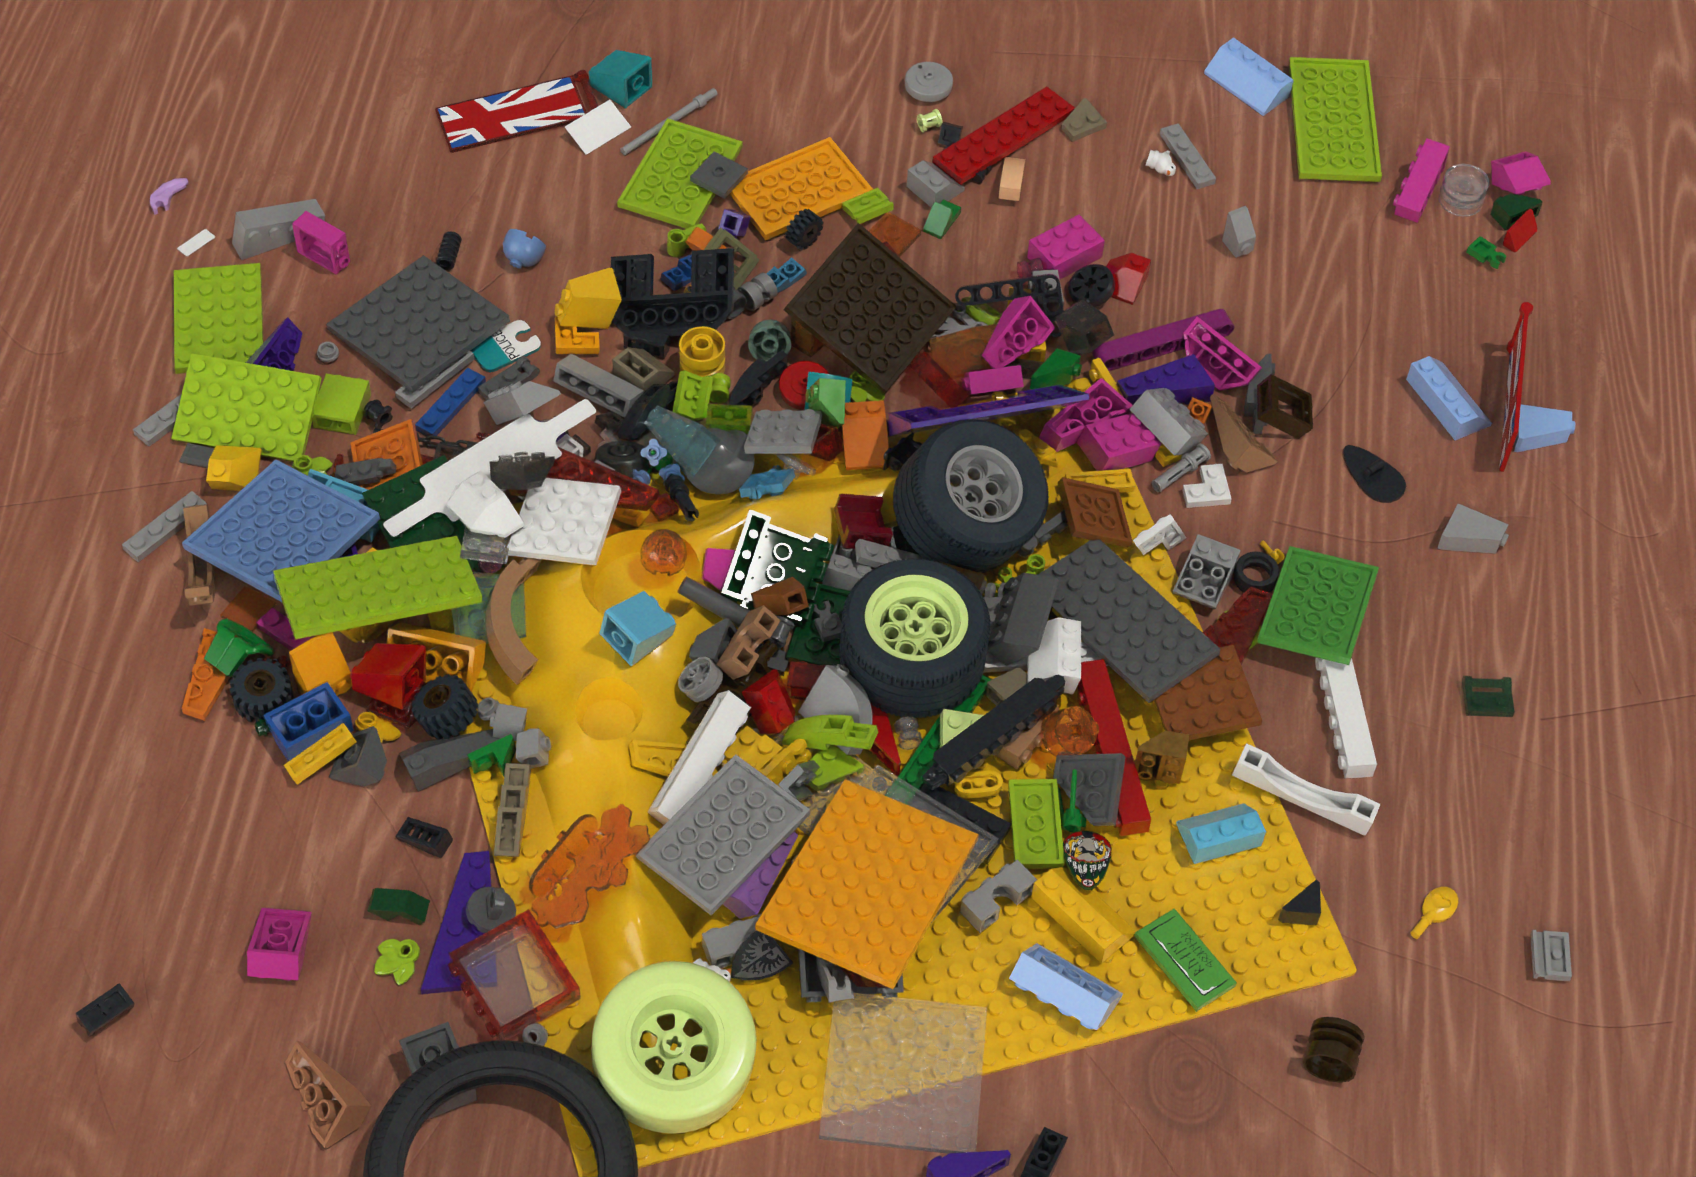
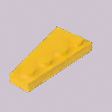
(657, 756)

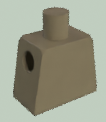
(1005, 685)

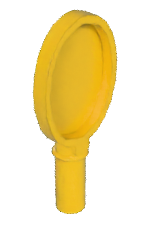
(1436, 908)

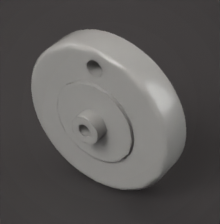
(928, 81)

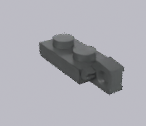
(365, 471)

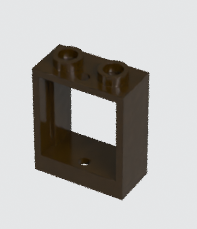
(1275, 389)

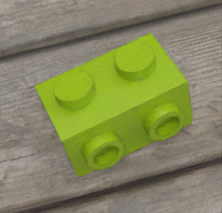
(692, 395)

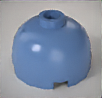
(522, 249)

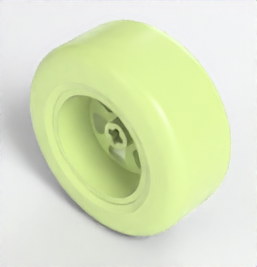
(687, 994)

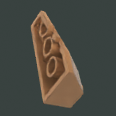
(1239, 440)

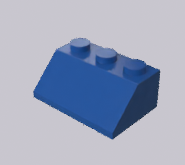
(307, 720)

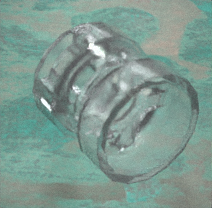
(908, 735)

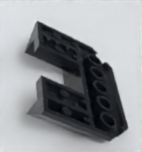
(674, 314)

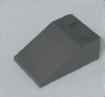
(425, 1047)

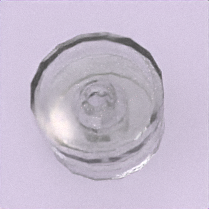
(1463, 190)

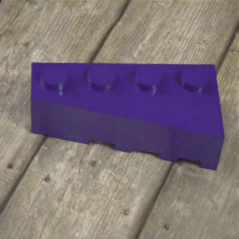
(1182, 377)

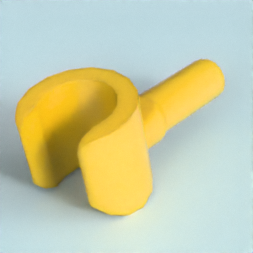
(1277, 554)

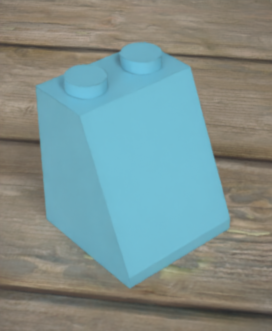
(636, 627)

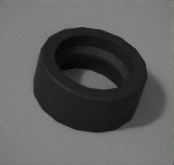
(1260, 560)

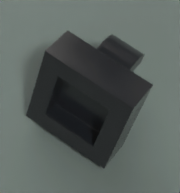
(950, 133)

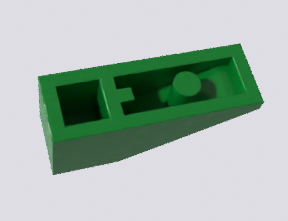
(1058, 369)

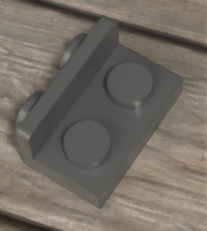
(795, 780)

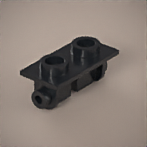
(899, 454)

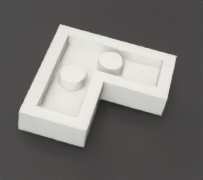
(1211, 491)
(1164, 531)

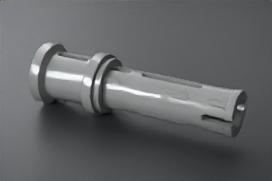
(1188, 462)

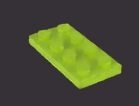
(1036, 823)

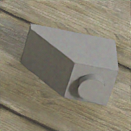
(1239, 232)

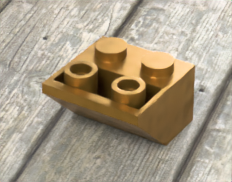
(1163, 757)

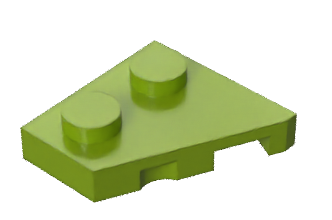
(833, 767)

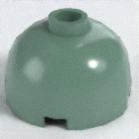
(768, 339)

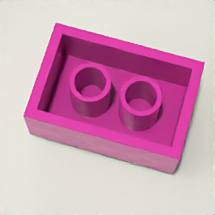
(1067, 246)
(1118, 443)

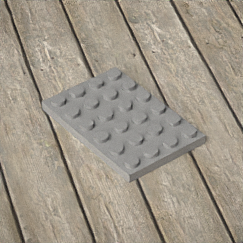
(723, 834)

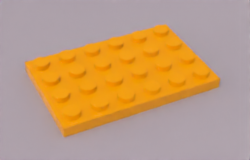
(809, 178)

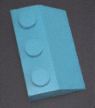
(1221, 832)

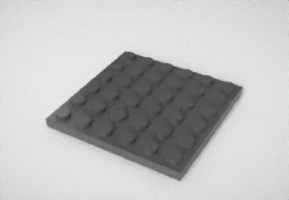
(418, 323)

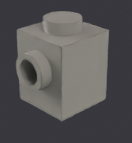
(508, 721)
(533, 748)

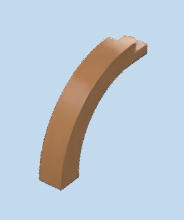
(201, 573)
(502, 637)

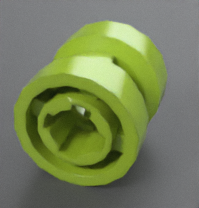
(721, 386)

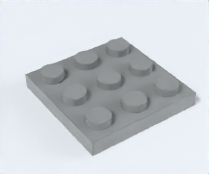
(783, 432)

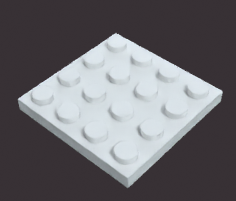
(565, 521)

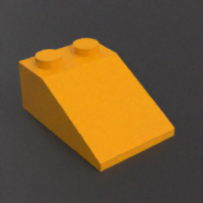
(320, 662)

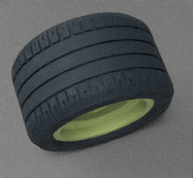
(924, 611)

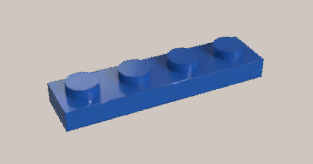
(450, 403)

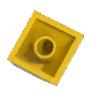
(233, 467)

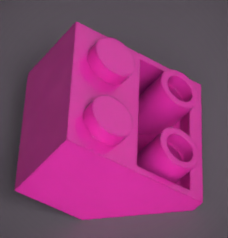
(1519, 173)

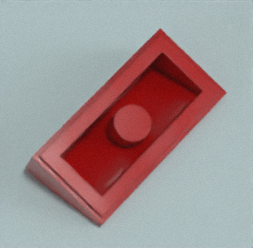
(1520, 231)

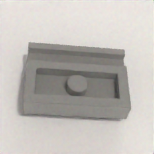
(1551, 955)

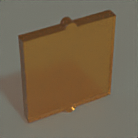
(248, 608)

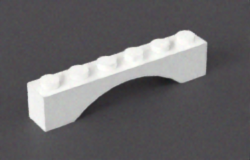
(1342, 808)

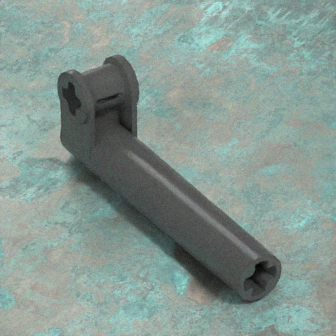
(728, 609)

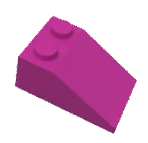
(278, 944)

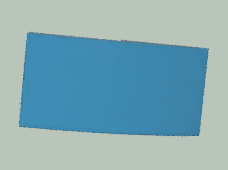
(787, 274)

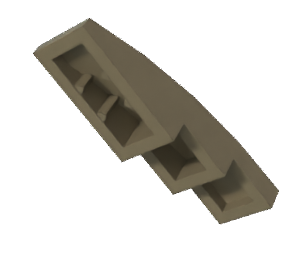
(512, 810)

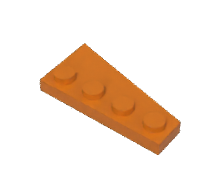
(205, 683)

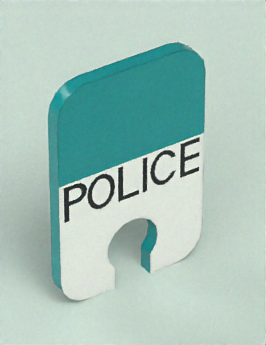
(503, 348)

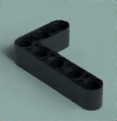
(1017, 283)

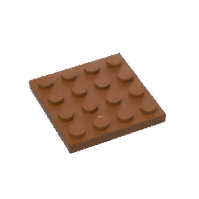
(1210, 700)

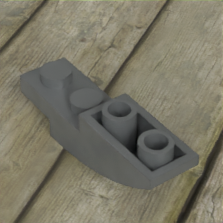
(1250, 405)

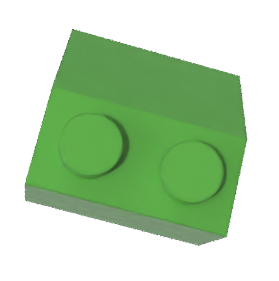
(829, 398)

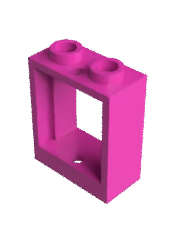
(321, 242)
(992, 380)

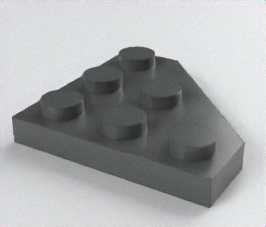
(1097, 784)

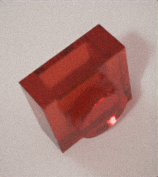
(664, 507)

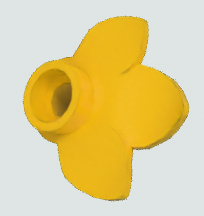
(385, 729)

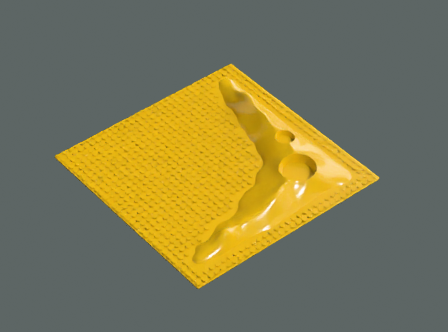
(599, 703)

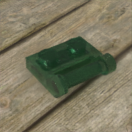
(1488, 703)

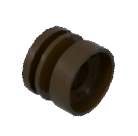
(1333, 1049)

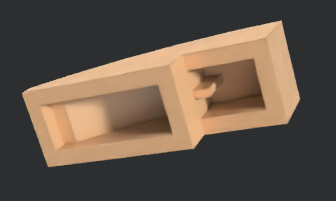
(1011, 178)

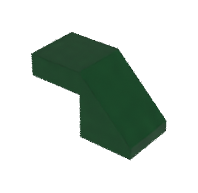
(395, 902)

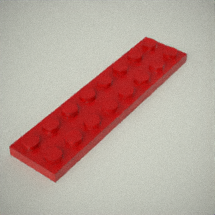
(1003, 135)

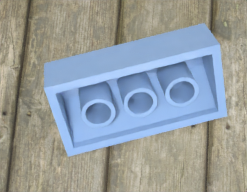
(1249, 77)
(1446, 398)
(1065, 986)

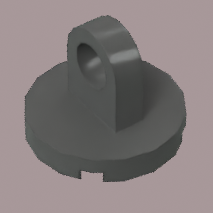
(489, 908)

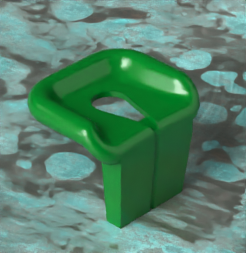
(233, 645)

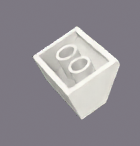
(1058, 653)

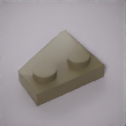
(1083, 121)

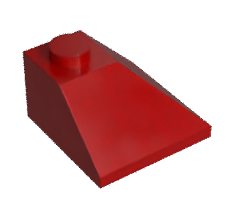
(1130, 275)

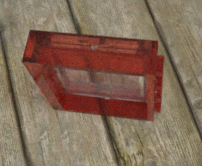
(513, 976)

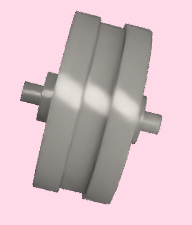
(700, 679)

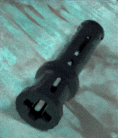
(680, 494)

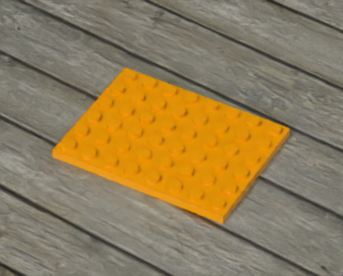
(867, 883)

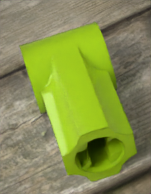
(677, 240)

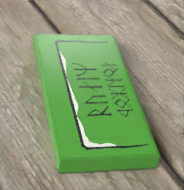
(1185, 959)

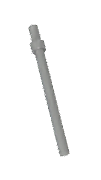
(698, 102)

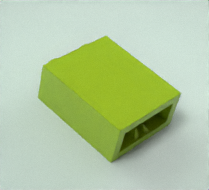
(341, 403)

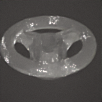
(791, 461)

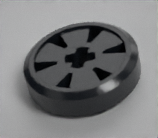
(1102, 282)

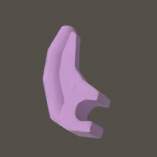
(164, 193)

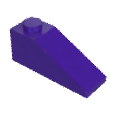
(968, 1164)

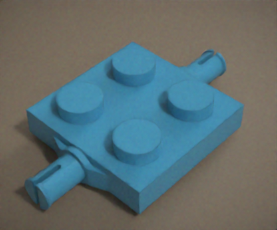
(770, 482)

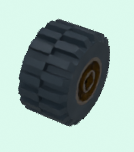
(260, 688)
(444, 706)

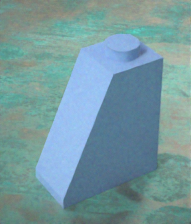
(1542, 427)

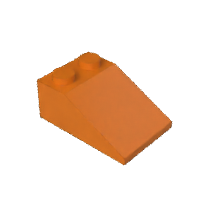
(864, 435)

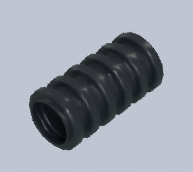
(448, 250)

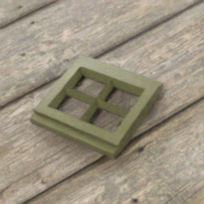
(750, 261)

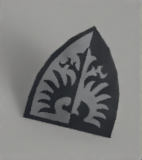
(759, 958)

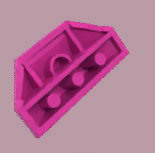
(1221, 359)

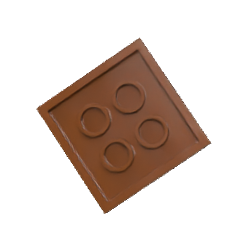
(1094, 512)

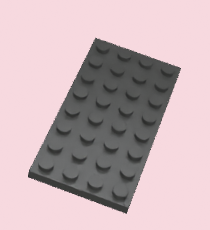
(1127, 620)

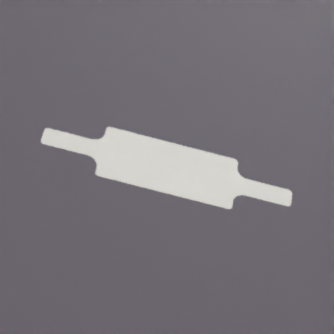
(519, 436)

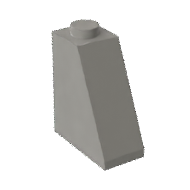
(1473, 532)

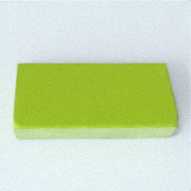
(982, 313)

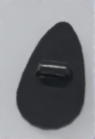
(1374, 475)

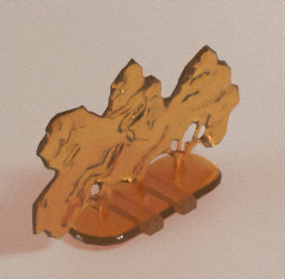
(594, 867)

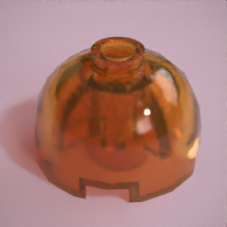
(663, 552)

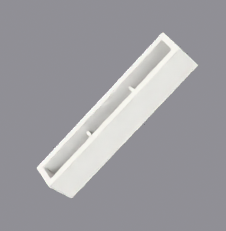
(1347, 718)
(701, 755)

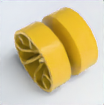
(702, 351)

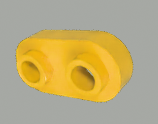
(977, 783)

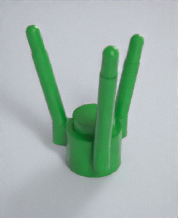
(1072, 819)

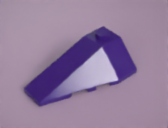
(279, 348)

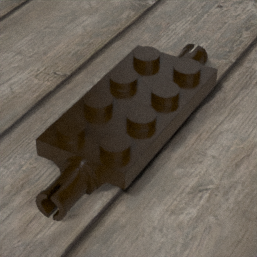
(735, 686)

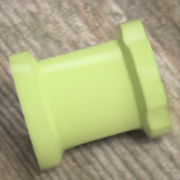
(936, 120)

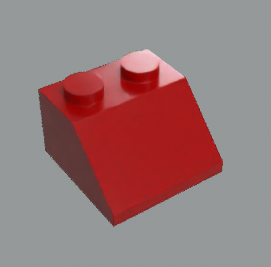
(770, 703)

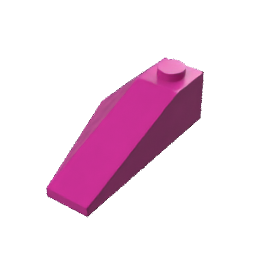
(1018, 330)

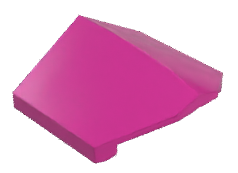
(717, 566)

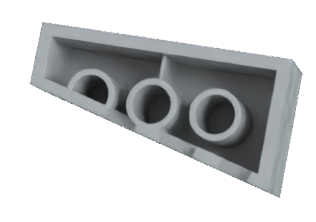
(269, 227)

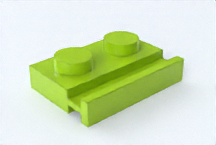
(868, 206)

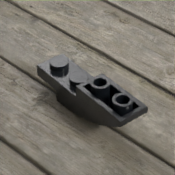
(758, 375)
(634, 420)
(1045, 1154)

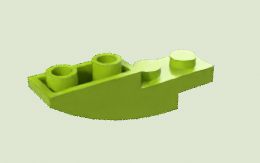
(831, 729)

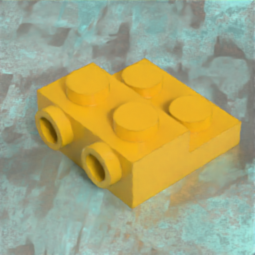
(753, 749)

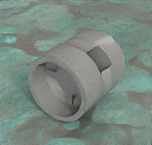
(758, 291)

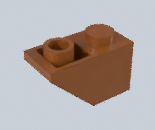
(782, 598)

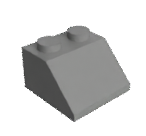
(932, 183)

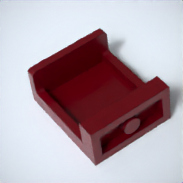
(861, 519)

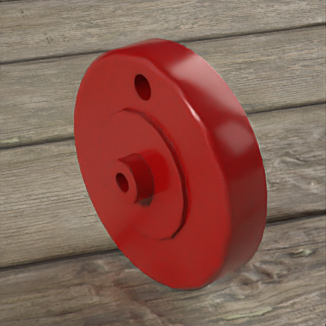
(794, 382)

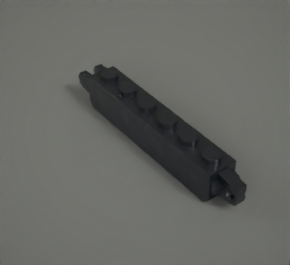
(993, 731)

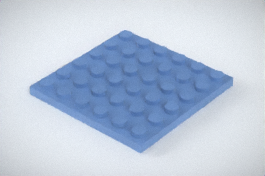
(279, 524)

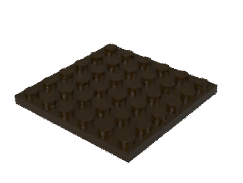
(870, 308)

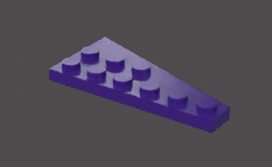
(455, 927)

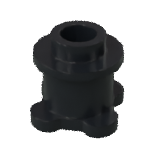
(378, 413)

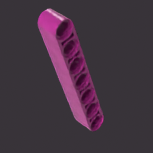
(1157, 340)

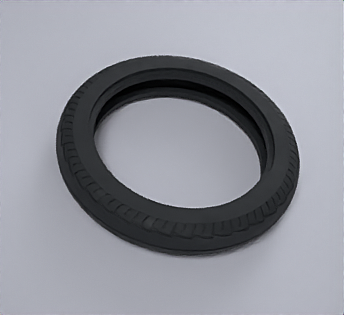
(501, 1064)

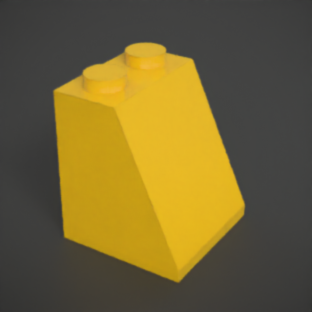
(589, 300)

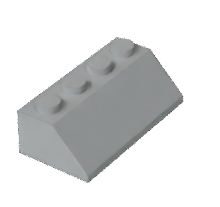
(517, 400)

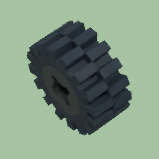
(804, 229)

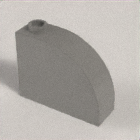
(838, 694)

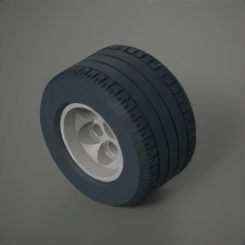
(951, 521)

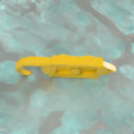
(1042, 450)

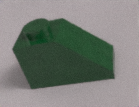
(1511, 207)

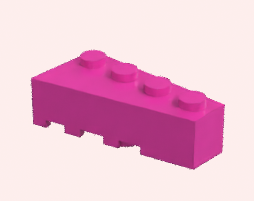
(1422, 180)
(1069, 423)

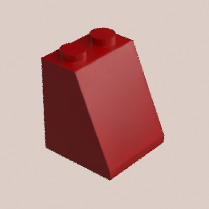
(391, 673)

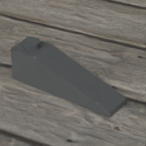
(442, 757)

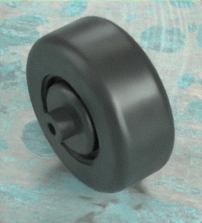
(623, 457)

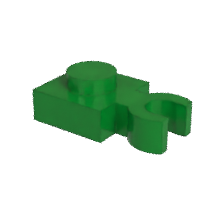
(1484, 250)

